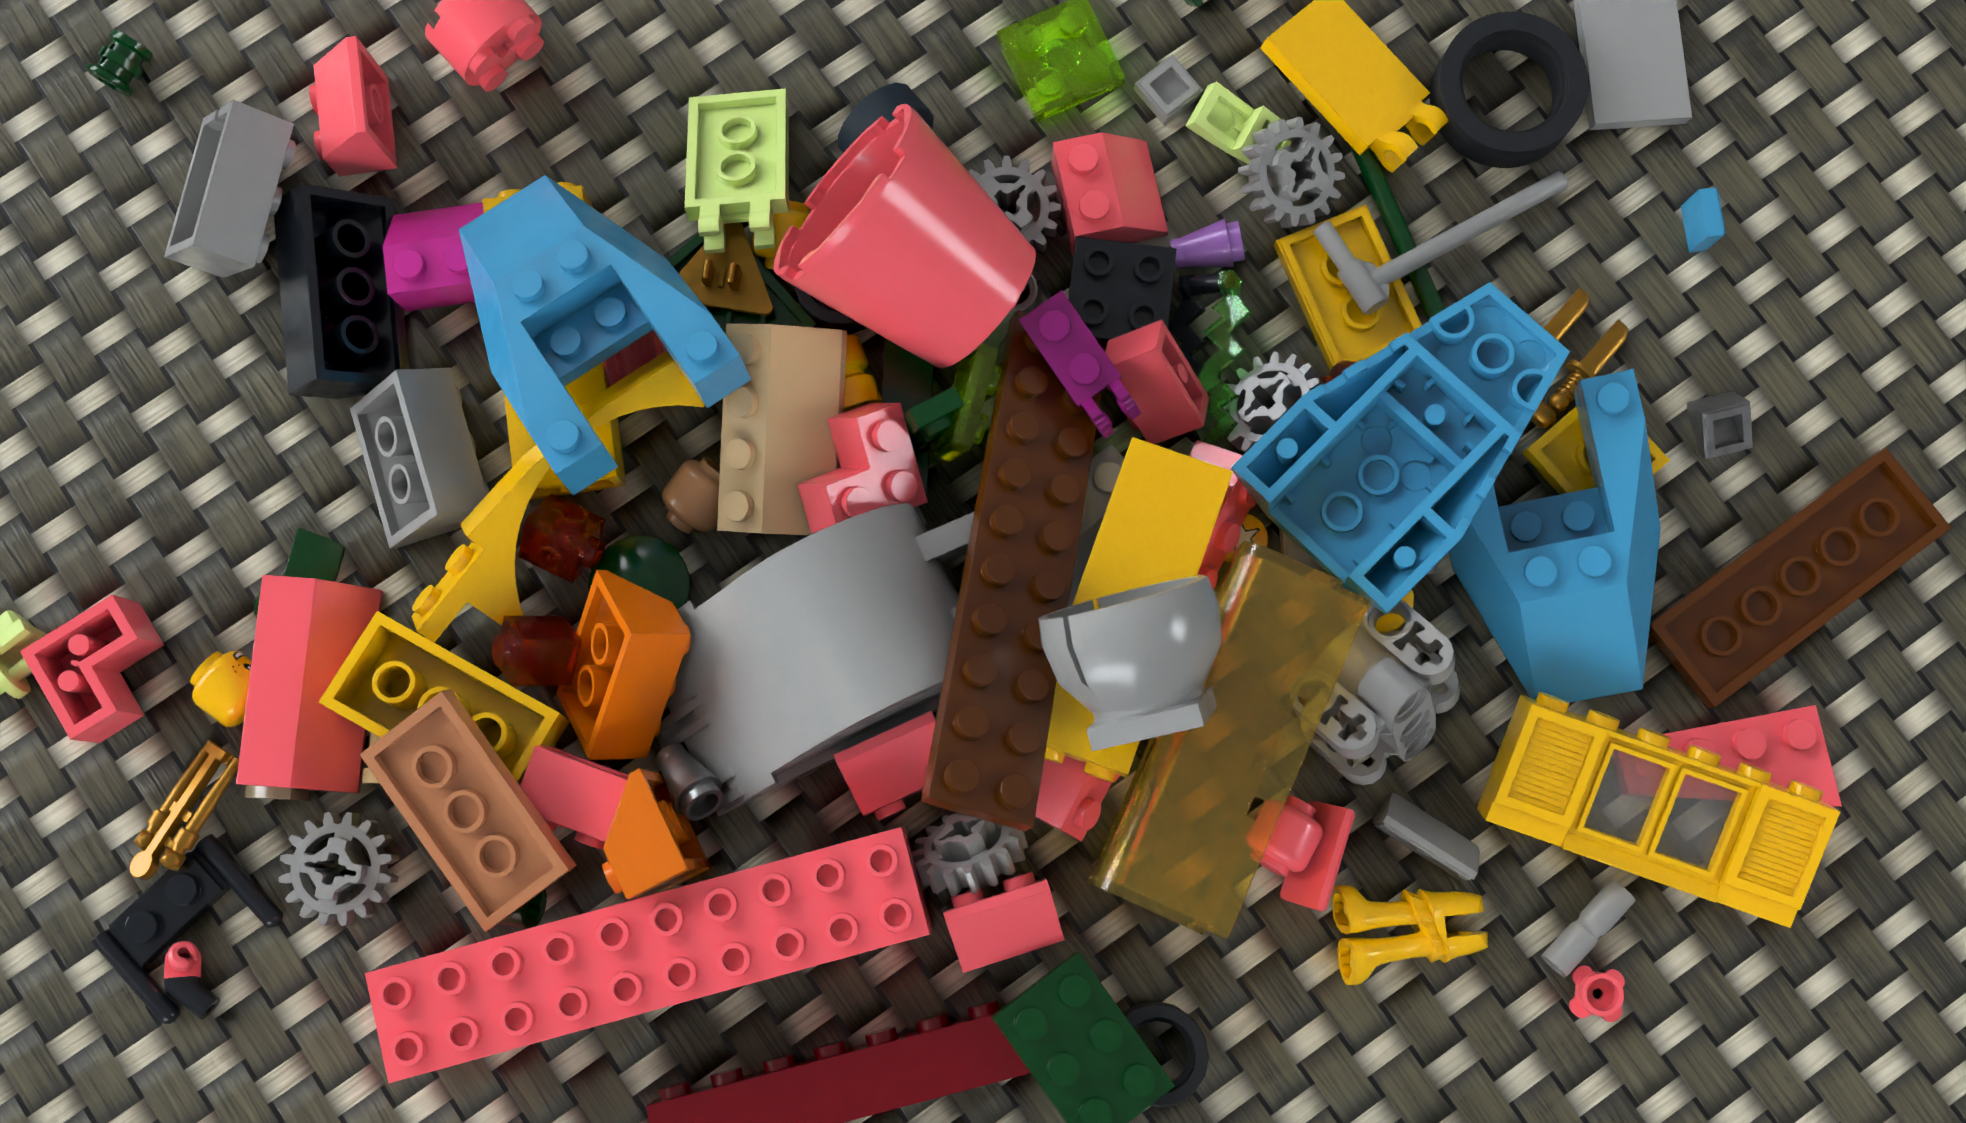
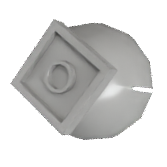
(1138, 658)

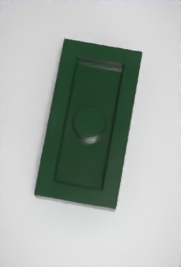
(932, 417)

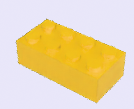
(399, 671)

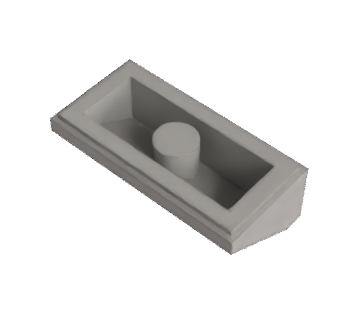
(1428, 837)

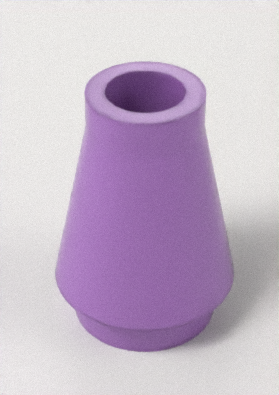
(1210, 246)

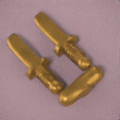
(1588, 367)

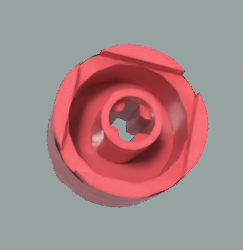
(485, 37)

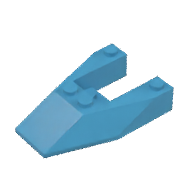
(565, 294)
(1575, 571)

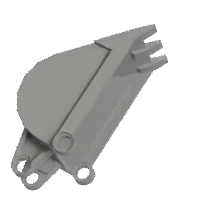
(817, 650)

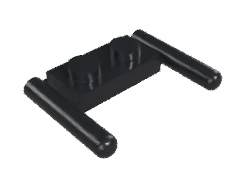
(170, 910)

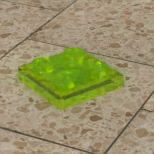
(1060, 58)
(973, 380)

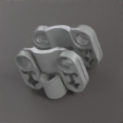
(1386, 696)

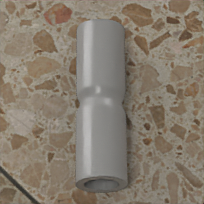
(1592, 923)

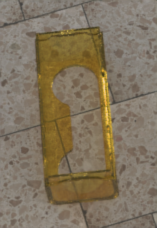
(1184, 825)

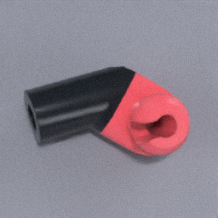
(183, 979)

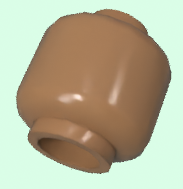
(693, 496)

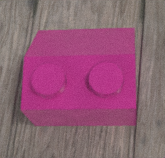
(427, 257)

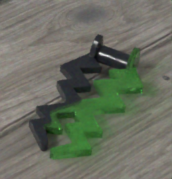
(1233, 313)

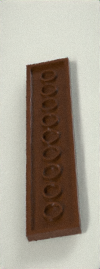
(1016, 569)

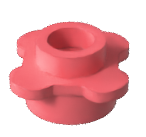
(1611, 988)

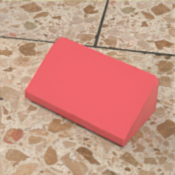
(1315, 883)

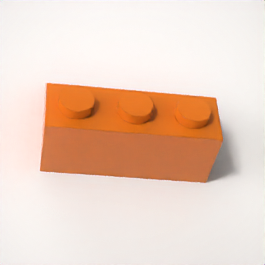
(623, 668)
(649, 841)

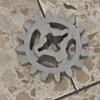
(1294, 171)
(1018, 189)
(1267, 395)
(967, 853)
(330, 885)

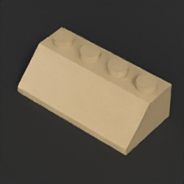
(778, 425)

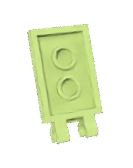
(737, 164)

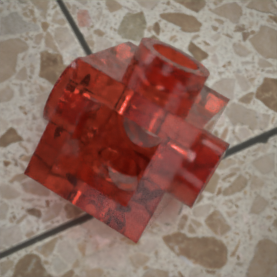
(562, 538)

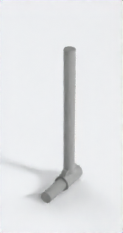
(1370, 284)

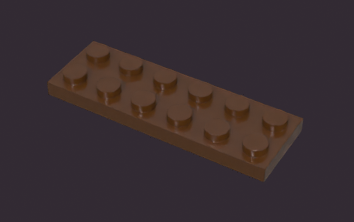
(1797, 578)

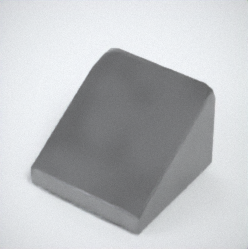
(1721, 424)

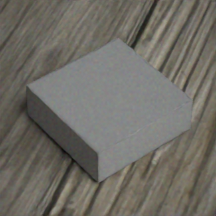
(1168, 89)

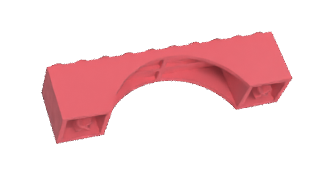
(647, 954)

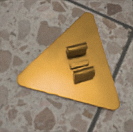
(729, 278)

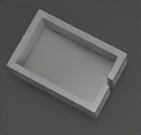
(231, 190)

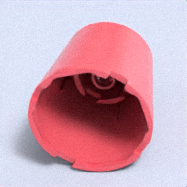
(908, 243)

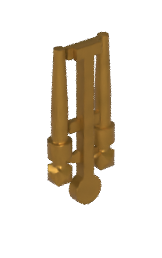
(176, 809)

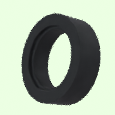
(1546, 47)

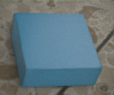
(1703, 219)

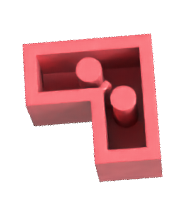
(874, 469)
(83, 663)

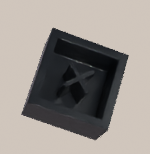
(1120, 285)

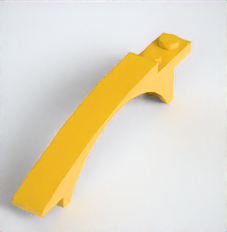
(486, 568)

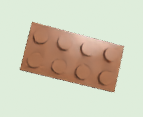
(467, 809)

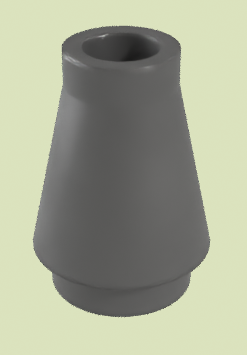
(690, 785)

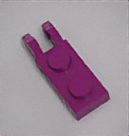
(1077, 359)

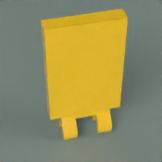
(1354, 81)

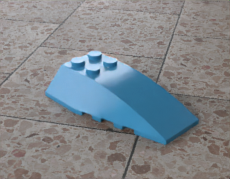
(1405, 445)

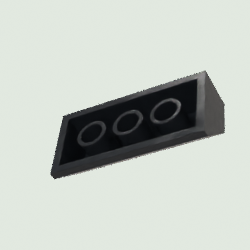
(333, 290)

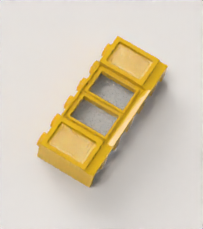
(1658, 809)

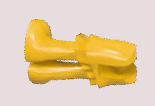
(1422, 911)

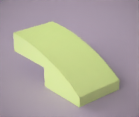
(1229, 121)

